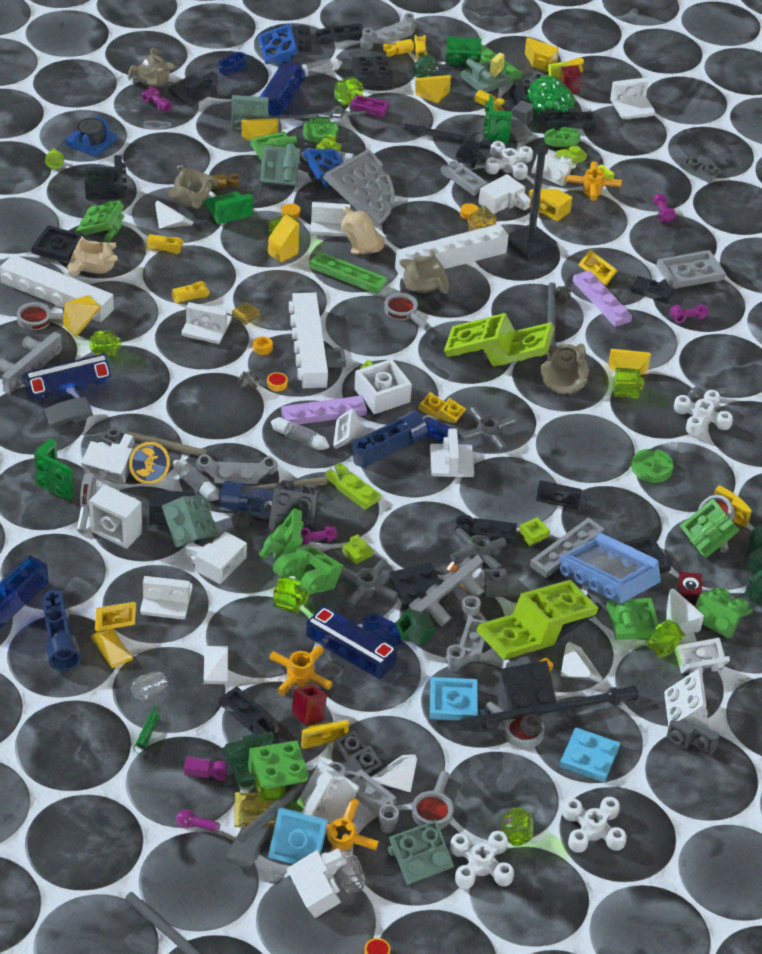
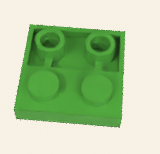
(277, 140)
(102, 218)
(709, 528)
(285, 538)
(632, 618)

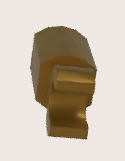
(226, 181)

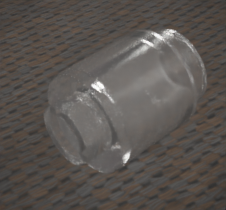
(148, 685)
(351, 874)

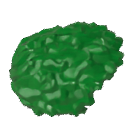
(551, 94)

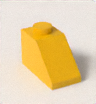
(540, 54)
(553, 203)
(284, 239)

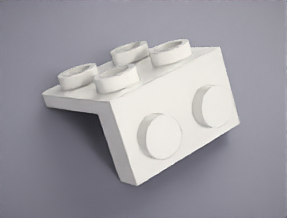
(631, 99)

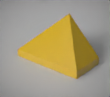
(433, 88)
(259, 127)
(598, 266)
(79, 313)
(629, 359)
(115, 616)
(111, 647)
(324, 733)

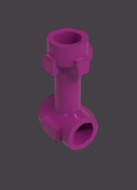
(152, 94)
(666, 214)
(680, 315)
(329, 534)

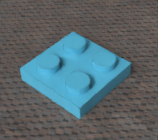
(453, 698)
(589, 755)
(296, 835)

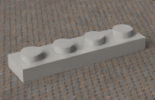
(549, 560)

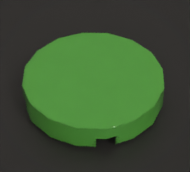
(319, 128)
(562, 138)
(652, 465)

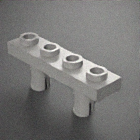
(39, 356)
(451, 580)

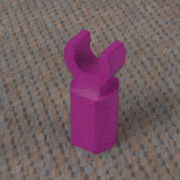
(205, 768)

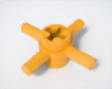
(593, 181)
(300, 669)
(346, 825)

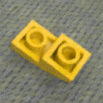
(446, 411)
(741, 509)

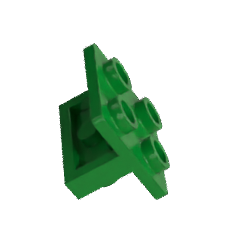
(461, 48)

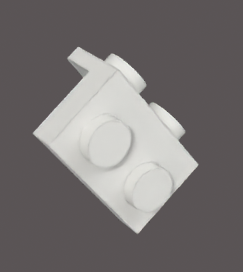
(555, 168)
(701, 656)

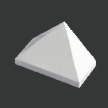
(169, 217)
(347, 429)
(683, 612)
(216, 665)
(578, 665)
(398, 774)

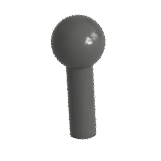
(697, 393)

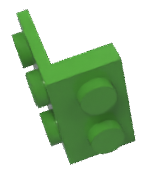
(722, 610)
(278, 764)

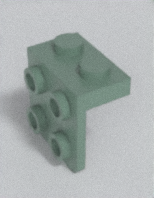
(190, 519)

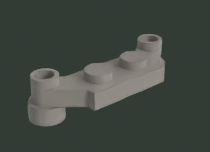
(388, 34)
(235, 471)
(471, 642)
(373, 797)

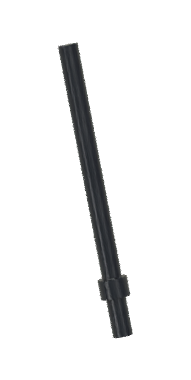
(422, 130)

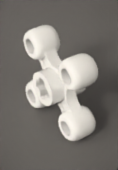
(508, 160)
(703, 412)
(594, 824)
(481, 859)

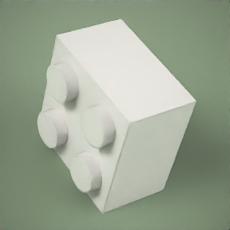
(383, 386)
(115, 516)

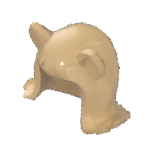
(361, 232)
(92, 257)

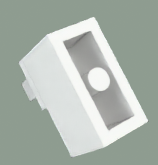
(502, 194)
(108, 461)
(219, 558)
(316, 882)

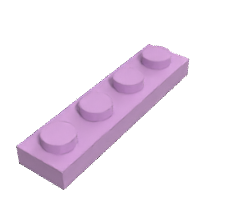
(602, 298)
(323, 410)

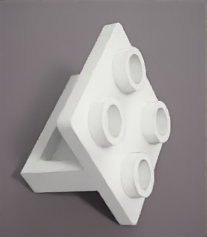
(327, 219)
(205, 323)
(451, 458)
(165, 597)
(687, 700)
(327, 793)

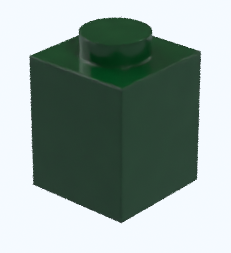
(415, 626)

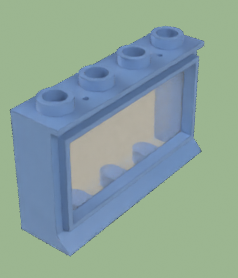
(611, 568)

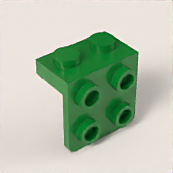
(496, 123)
(230, 207)
(51, 473)

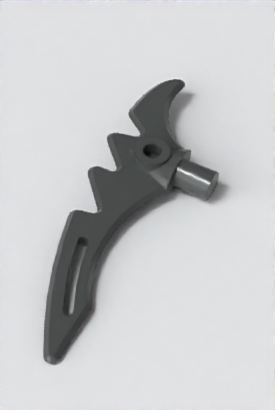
(337, 112)

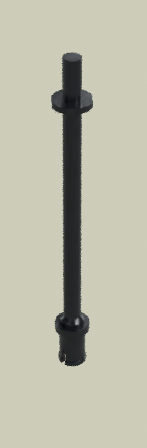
(613, 696)

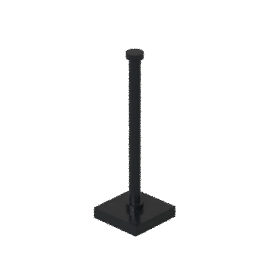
(531, 240)

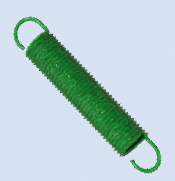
(147, 730)

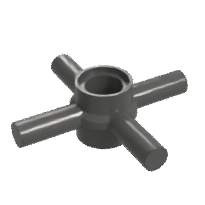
(488, 429)
(479, 546)
(368, 583)

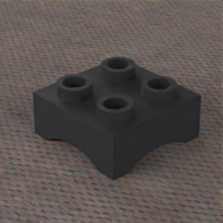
(372, 71)

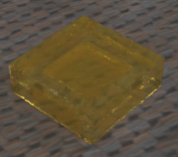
(245, 313)

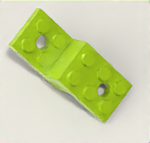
(499, 340)
(537, 619)

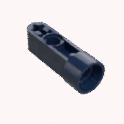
(389, 439)
(236, 498)
(62, 647)

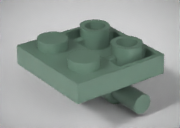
(480, 77)
(247, 108)
(280, 165)
(420, 852)

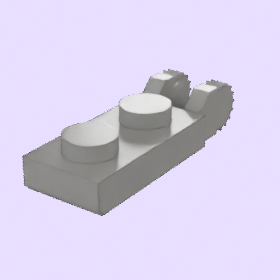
(463, 177)

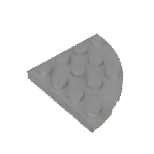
(364, 185)

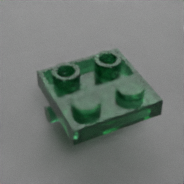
(237, 756)

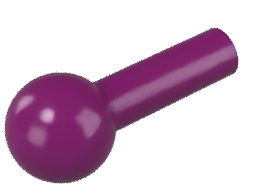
(187, 819)

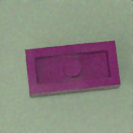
(372, 106)

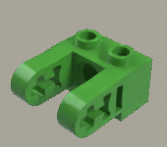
(302, 564)

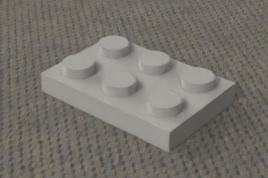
(691, 269)

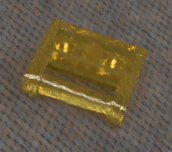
(249, 807)

